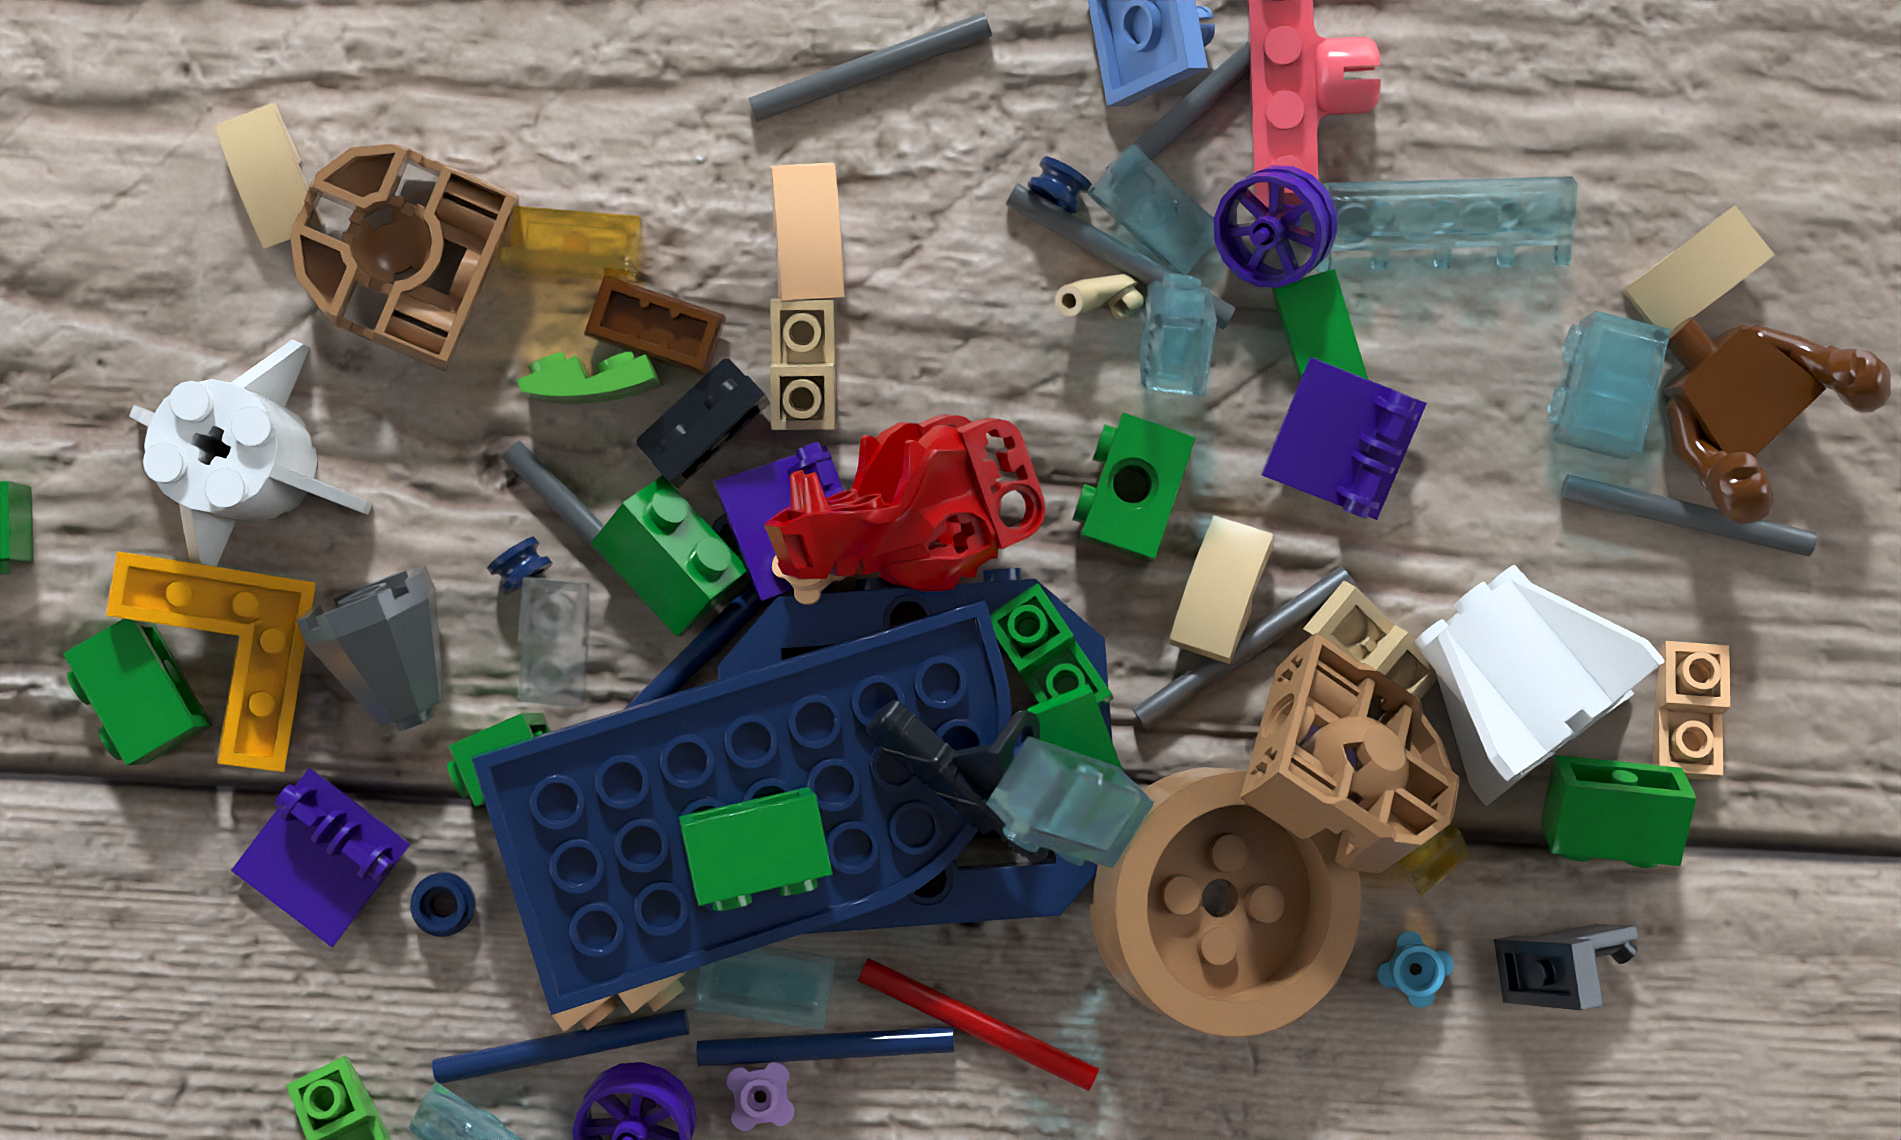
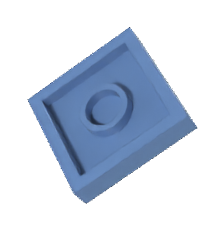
(1148, 45)

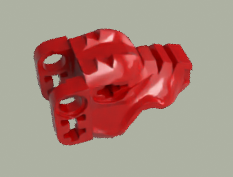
(916, 509)

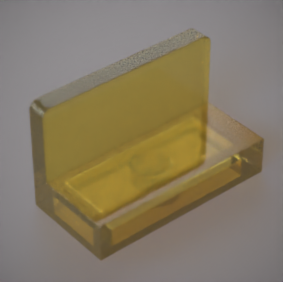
(574, 244)

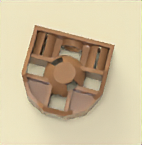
(331, 268)
(1401, 767)

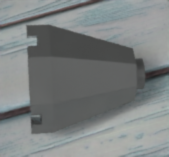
(383, 646)

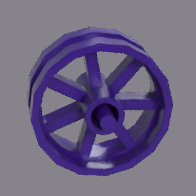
(1275, 226)
(640, 1115)

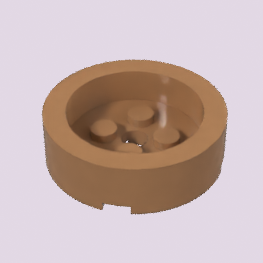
(1284, 921)

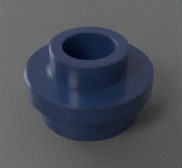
(423, 907)

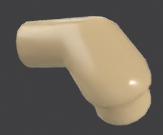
(1094, 293)

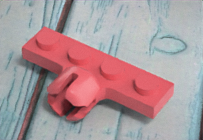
(1297, 83)

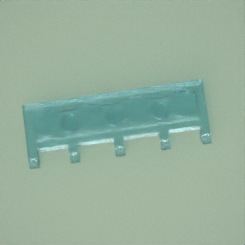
(1454, 215)

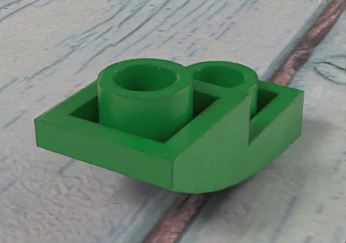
(1044, 648)

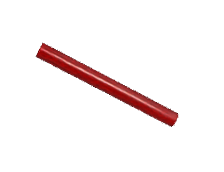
(978, 1024)

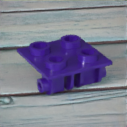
(1343, 438)
(757, 496)
(320, 856)

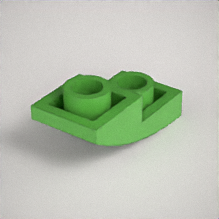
(569, 382)
(336, 1104)

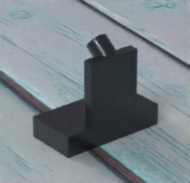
(1560, 965)

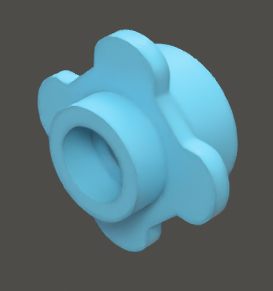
(1433, 965)

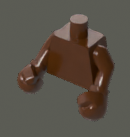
(1746, 393)

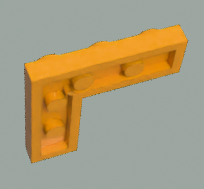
(238, 603)

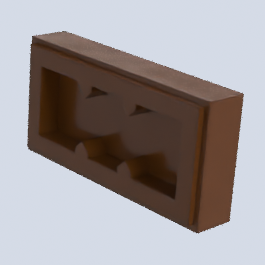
(655, 325)

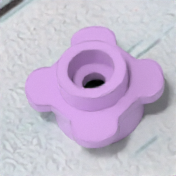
(768, 1079)

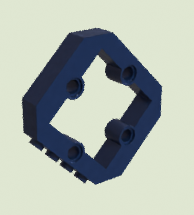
(970, 891)

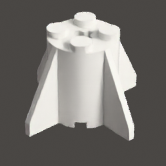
(234, 452)
(1527, 676)

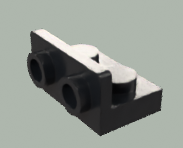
(702, 422)

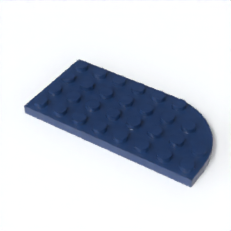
(597, 804)

